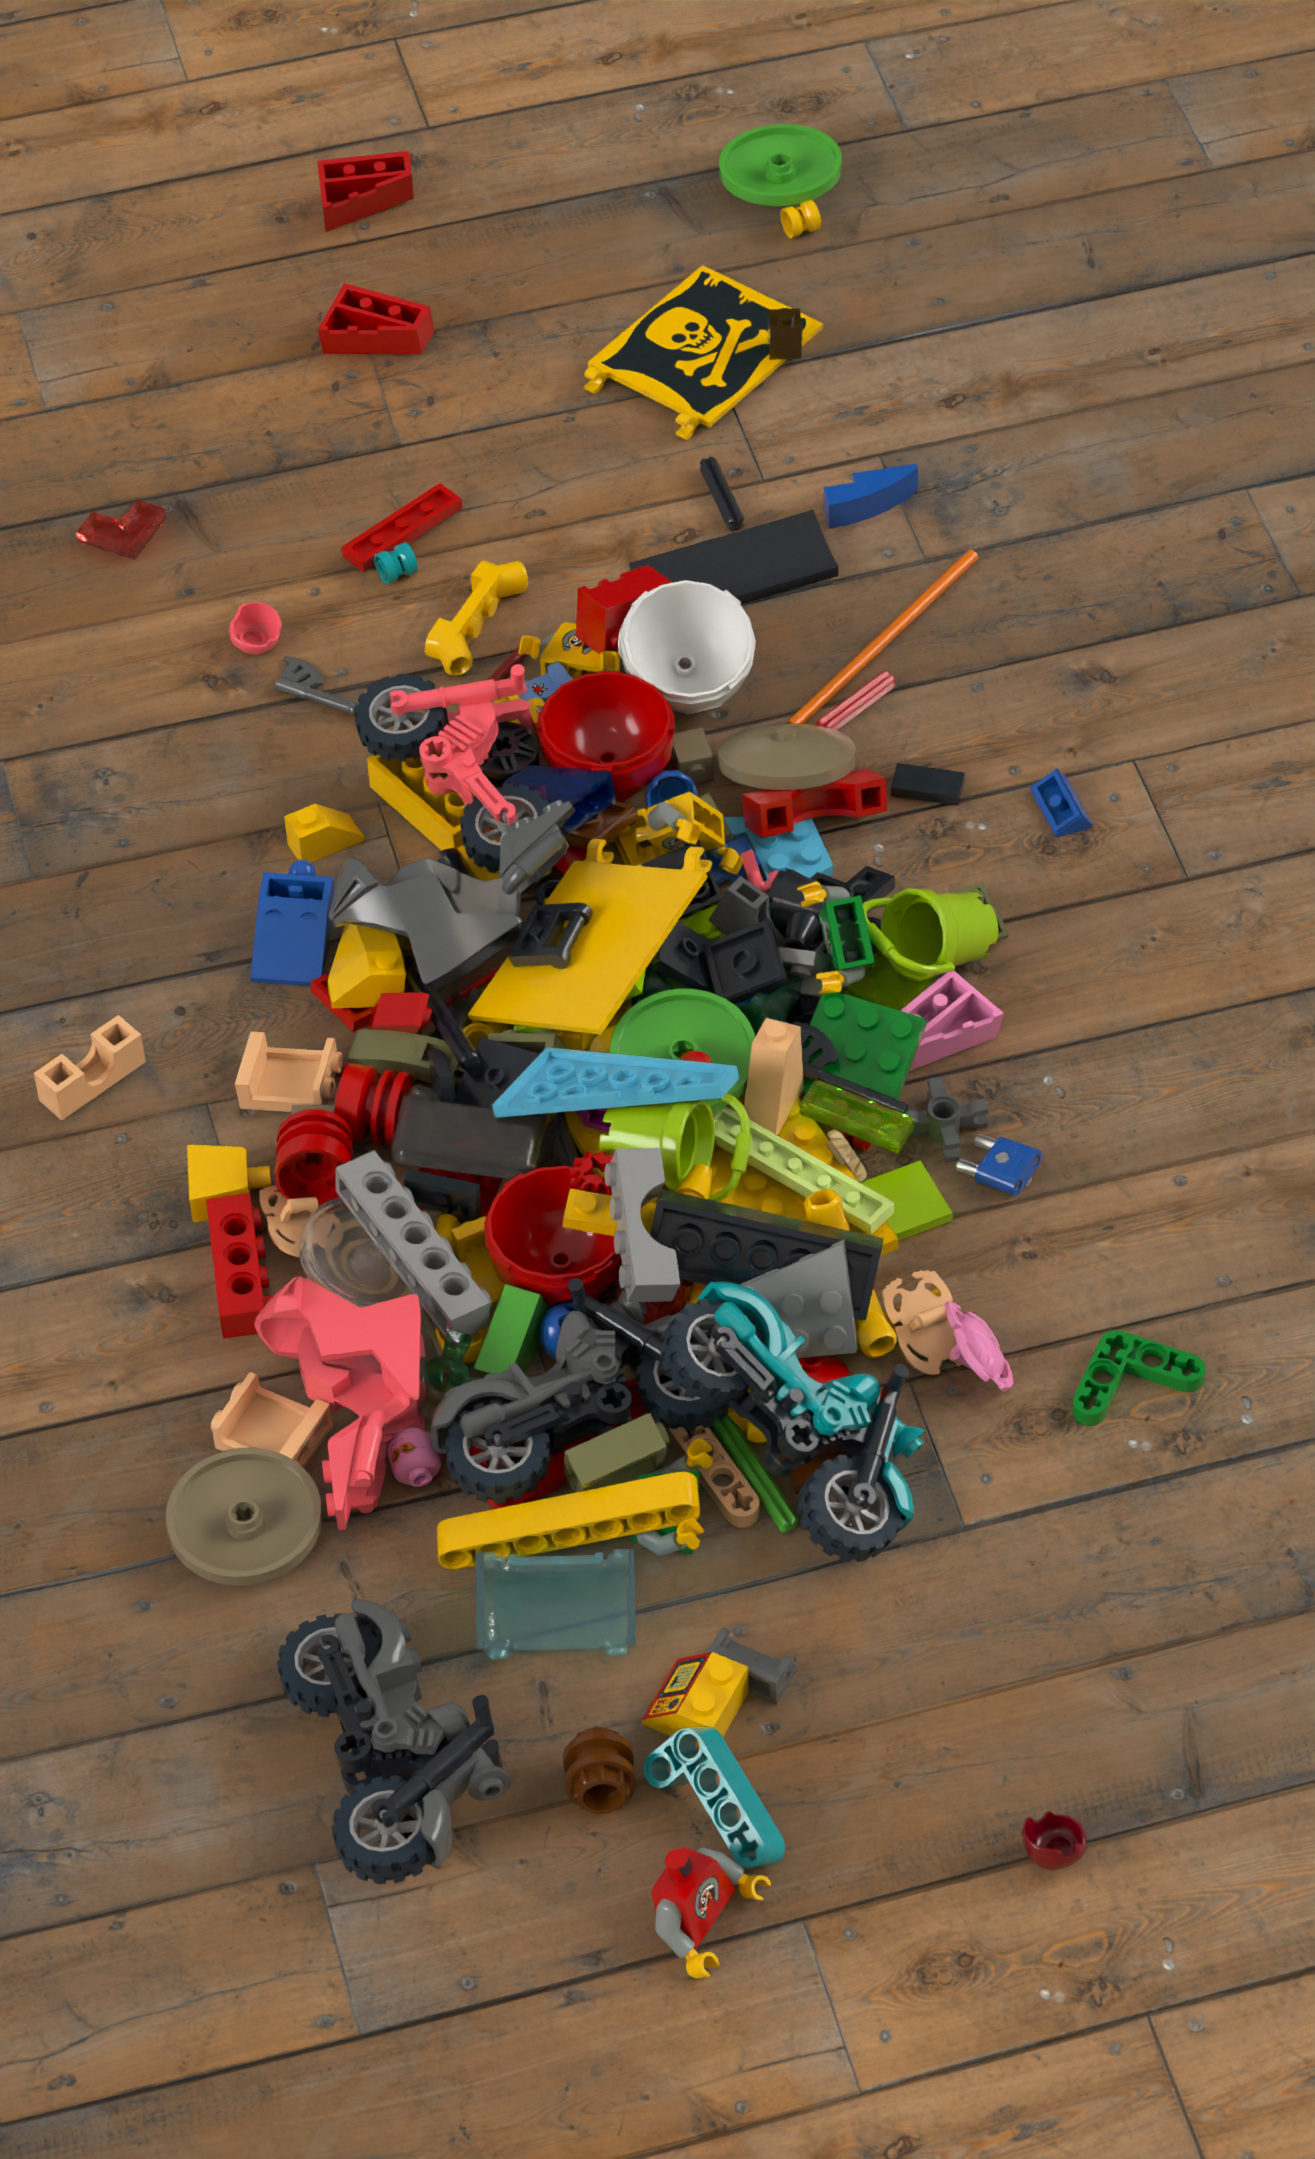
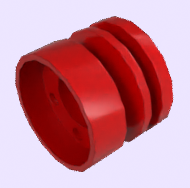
(371, 1103)
(309, 1151)

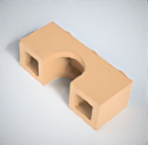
(113, 1055)

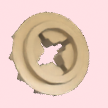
(845, 1154)

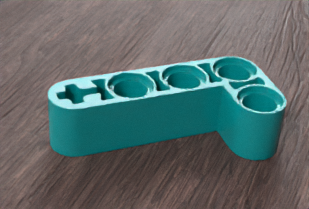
(754, 1837)

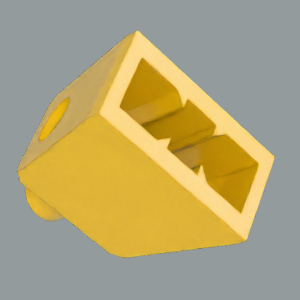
(220, 1173)

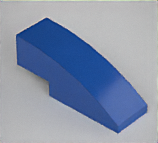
(869, 494)

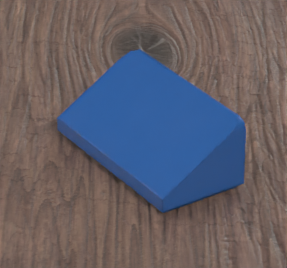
(1060, 804)

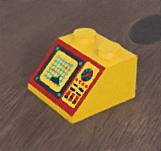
(699, 1693)

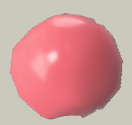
(255, 628)

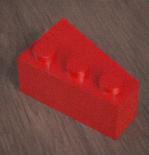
(363, 186)
(374, 324)
(606, 606)

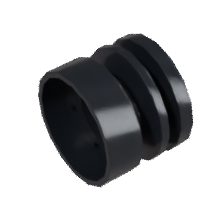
(510, 753)

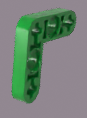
(1129, 1361)

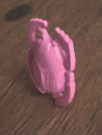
(978, 1347)

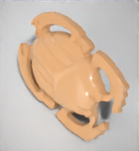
(288, 1219)
(923, 1322)

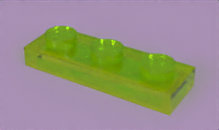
(857, 1116)

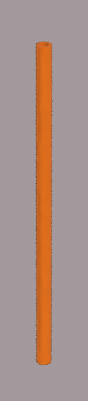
(884, 638)

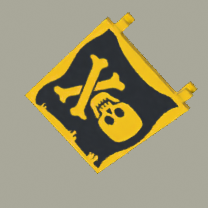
(696, 349)

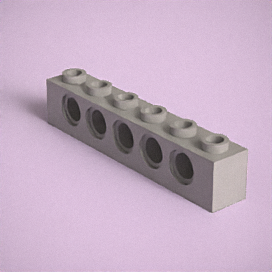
(412, 1245)

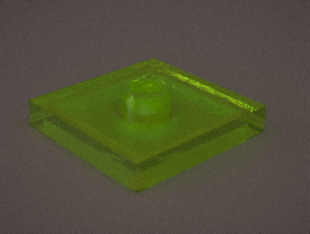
(886, 986)

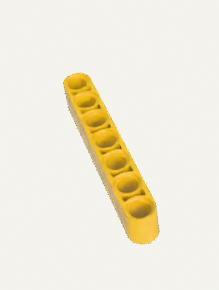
(569, 1519)

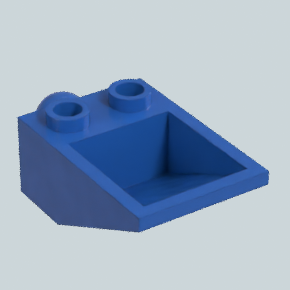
(292, 926)

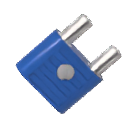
(1005, 1166)

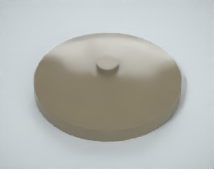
(787, 756)
(244, 1516)

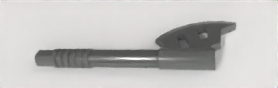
(290, 684)

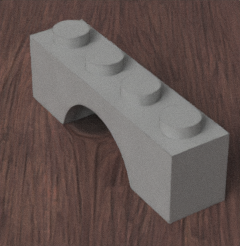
(647, 1267)

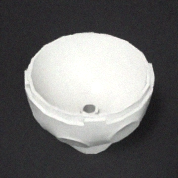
(693, 627)

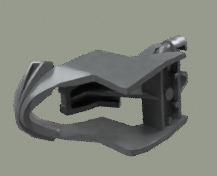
(447, 914)

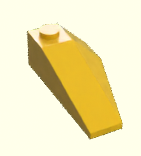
(364, 967)

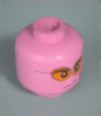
(413, 1457)

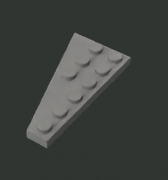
(811, 1300)

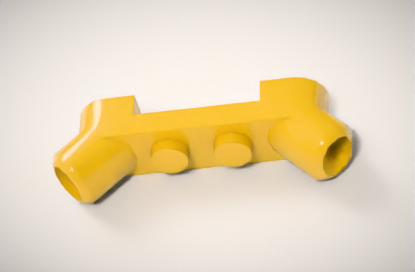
(450, 639)
(874, 1334)

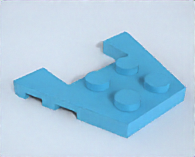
(794, 850)

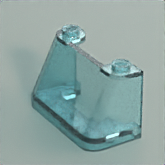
(556, 1603)

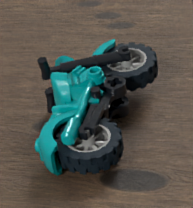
(800, 1416)

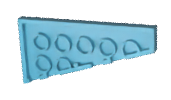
(597, 1080)

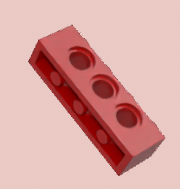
(236, 1263)

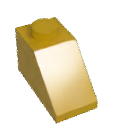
(320, 832)

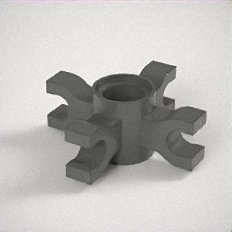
(946, 1117)

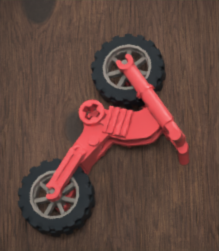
(464, 742)

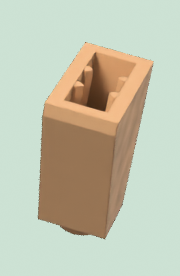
(774, 1074)

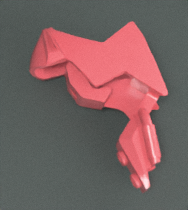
(341, 1363)

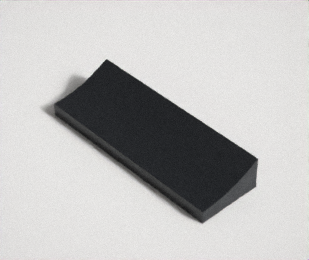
(753, 560)
(741, 1243)

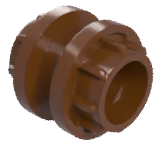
(599, 1770)

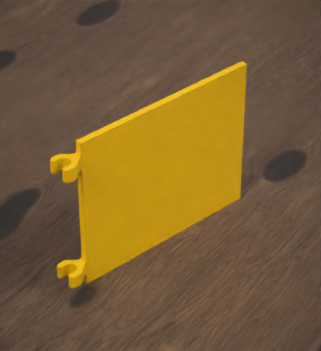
(629, 923)

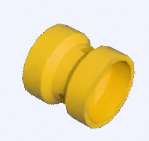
(800, 219)

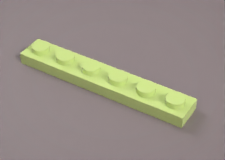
(803, 1171)

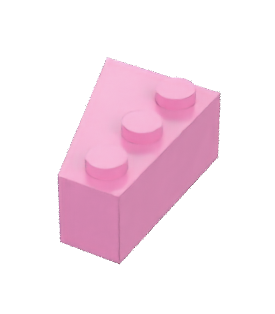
(955, 1019)

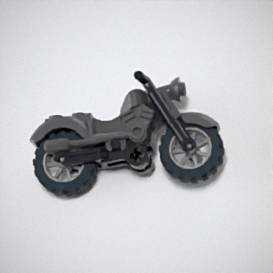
(564, 1403)
(410, 1755)

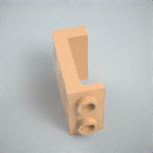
(286, 1076)
(270, 1422)

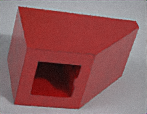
(401, 1012)

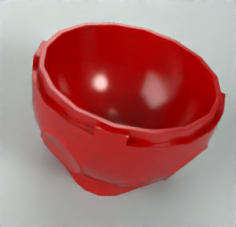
(608, 725)
(529, 1239)

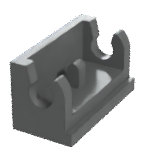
(766, 1675)

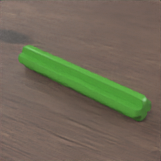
(756, 1474)

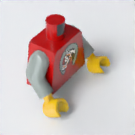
(693, 1896)

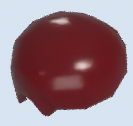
(1054, 1841)

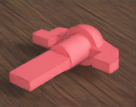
(753, 873)

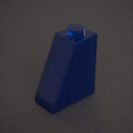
(585, 789)

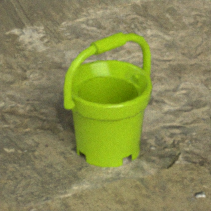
(932, 931)
(682, 1133)

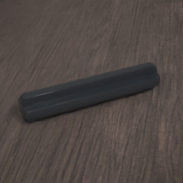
(722, 493)

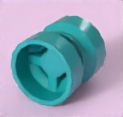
(396, 563)

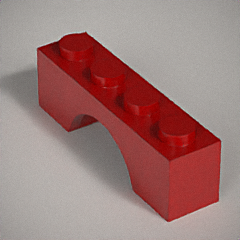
(778, 811)

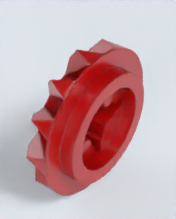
(582, 1175)

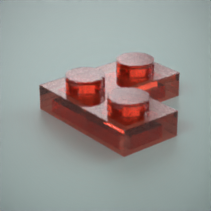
(123, 536)

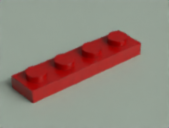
(402, 526)

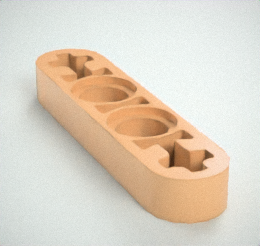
(722, 1464)

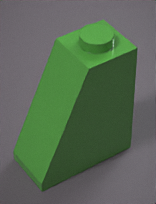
(512, 1332)

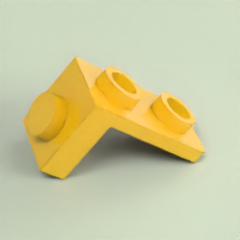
(472, 1250)

